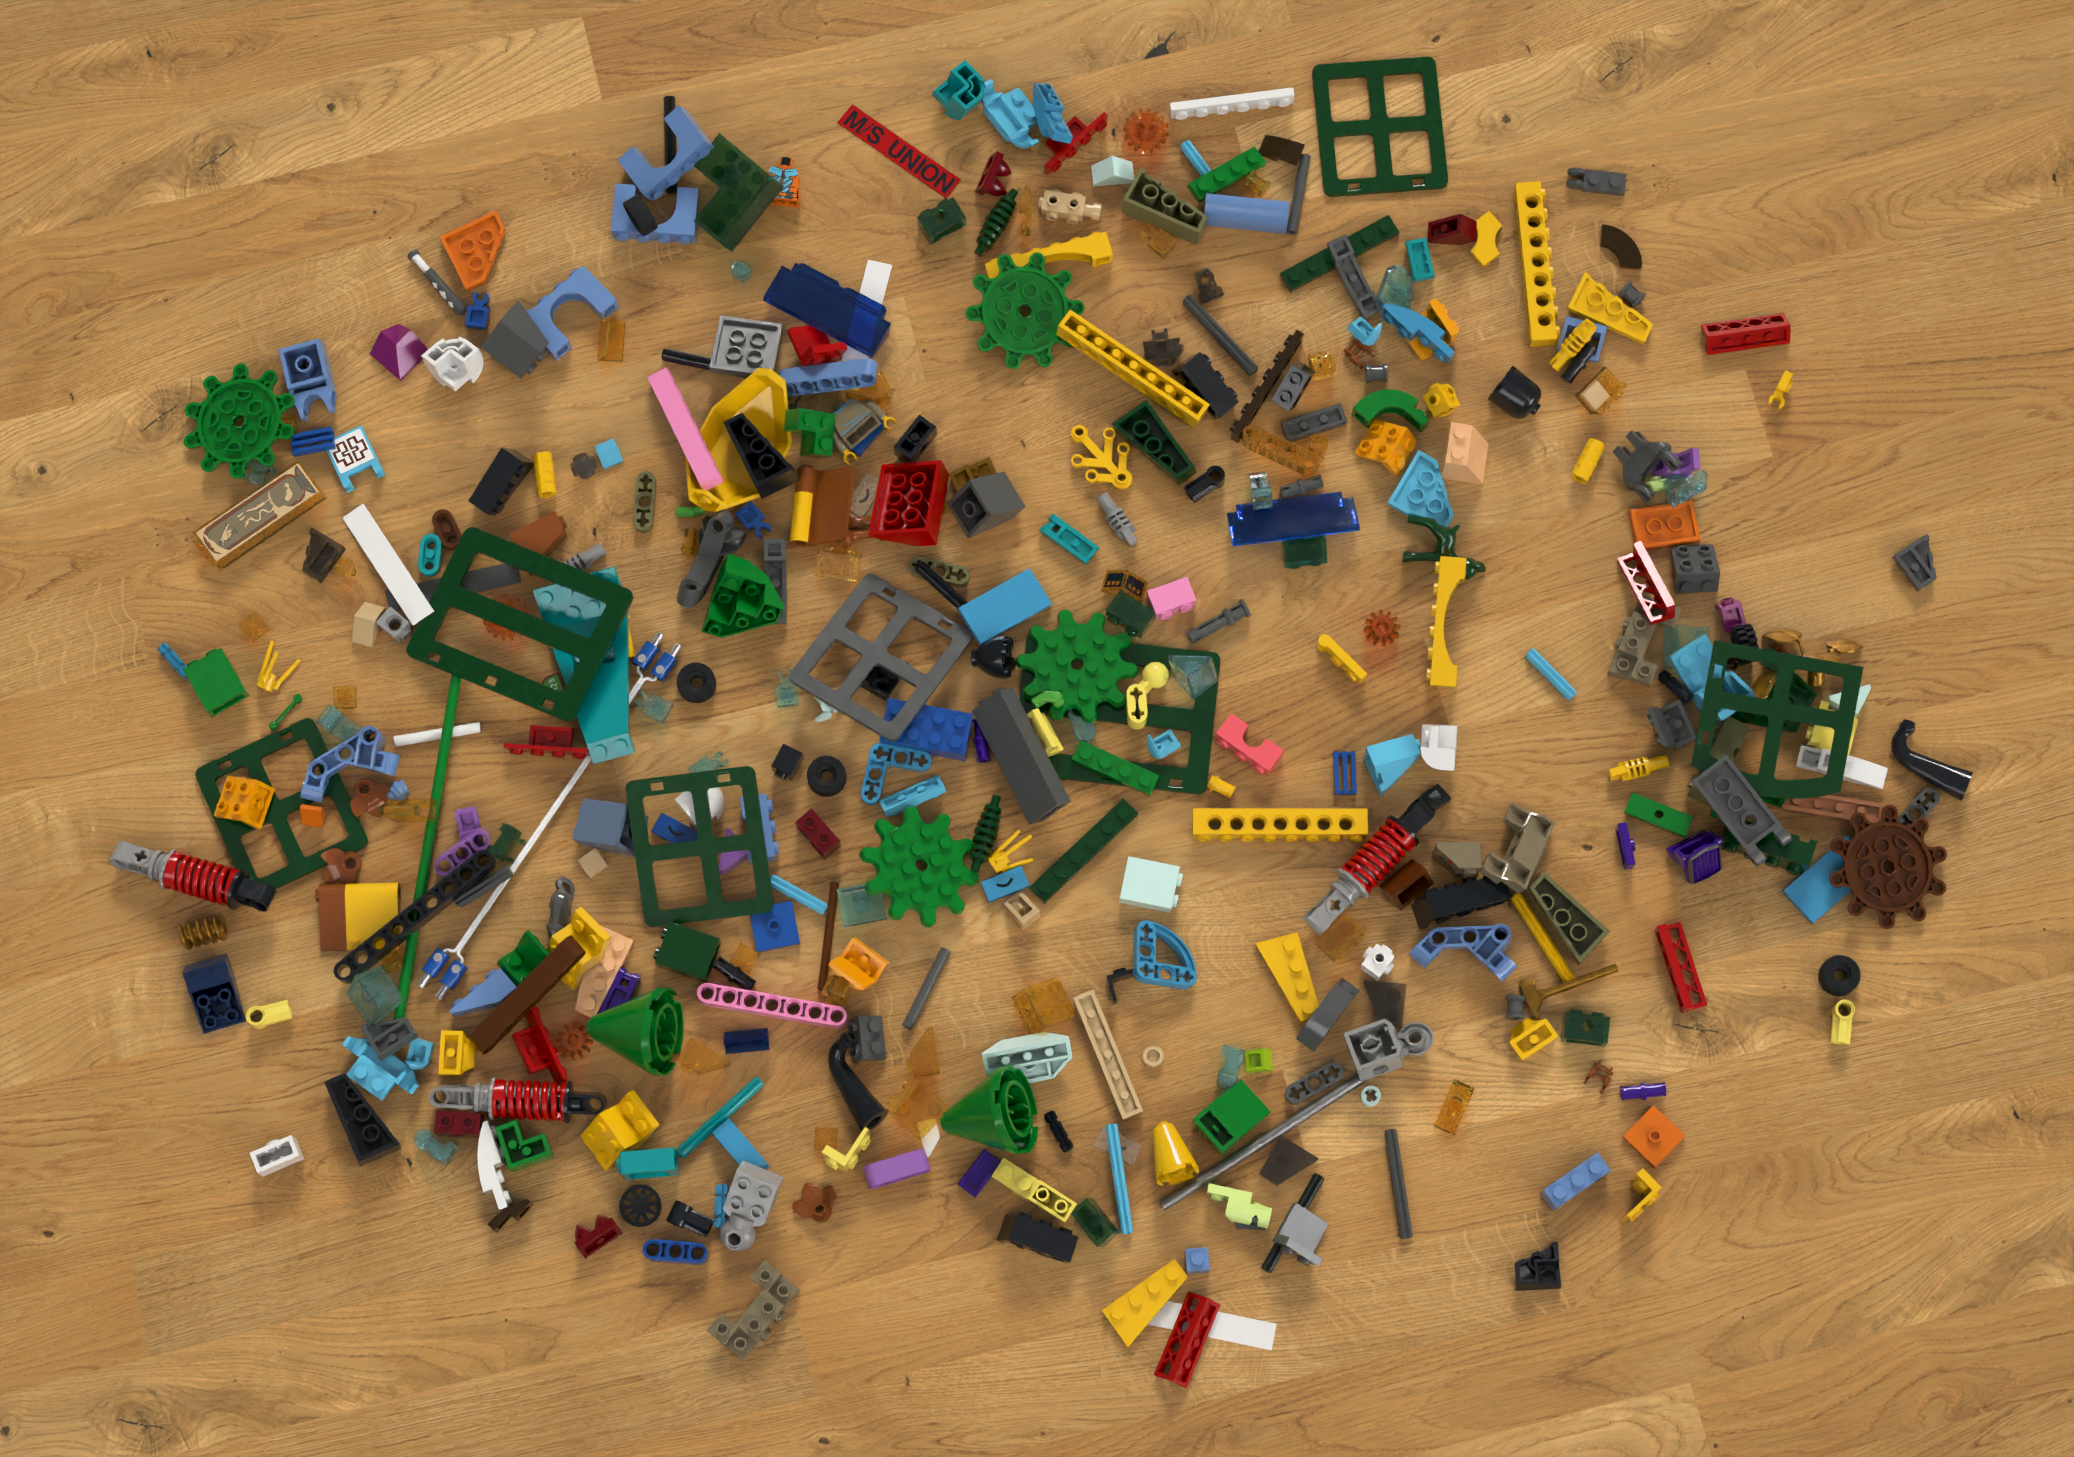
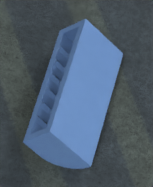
(1246, 213)

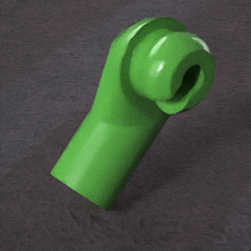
(690, 511)
(1048, 696)

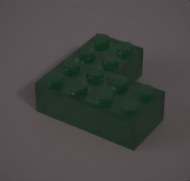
(742, 196)

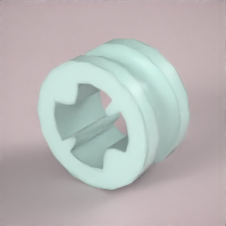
(1363, 1096)

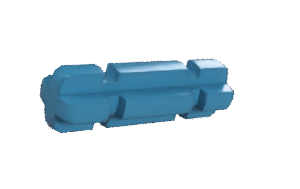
(173, 659)
(721, 1191)

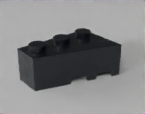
(1207, 384)
(500, 481)
(1038, 1237)

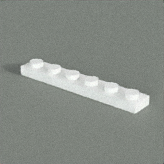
(1225, 104)

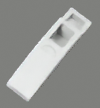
(1856, 769)
(490, 1157)

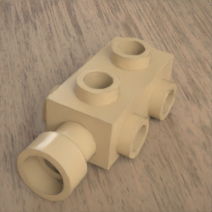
(1063, 209)

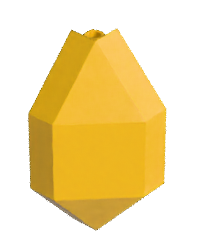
(764, 403)

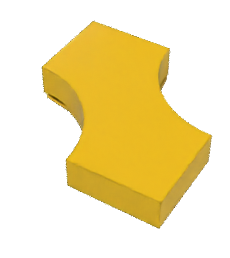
(1485, 248)

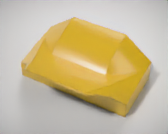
(1531, 1037)
(456, 1053)

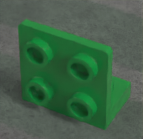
(523, 959)

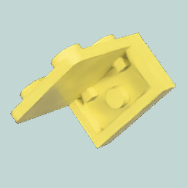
(1822, 737)
(837, 1160)

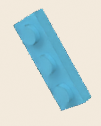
(912, 796)

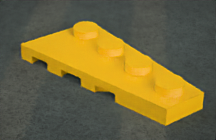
(1603, 308)
(1288, 965)
(1140, 1305)

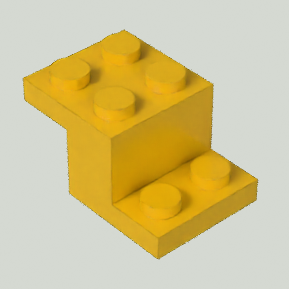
(590, 937)
(619, 1129)

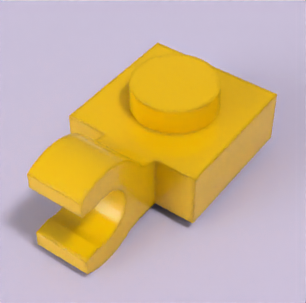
(1783, 386)

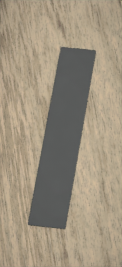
(475, 581)

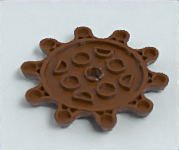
(1910, 861)

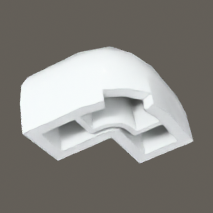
(454, 362)
(1439, 746)
(716, 802)

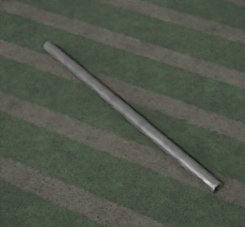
(1261, 1142)

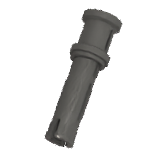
(1227, 617)

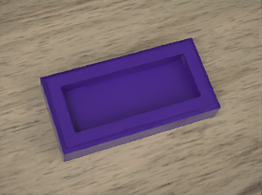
(979, 1173)

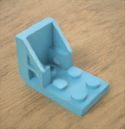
(1693, 666)

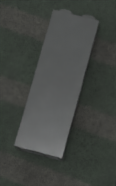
(1020, 755)

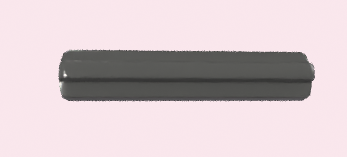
(484, 886)

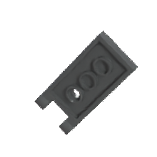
(1733, 801)

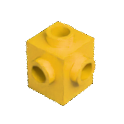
(1441, 400)

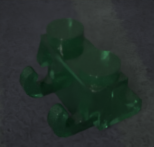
(505, 842)

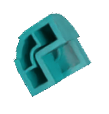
(960, 91)

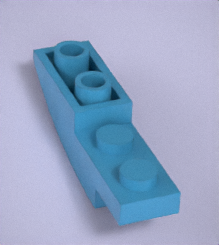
(1048, 113)
(1413, 325)

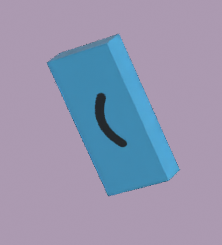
(1005, 884)

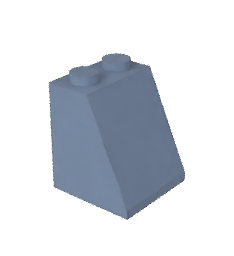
(605, 827)

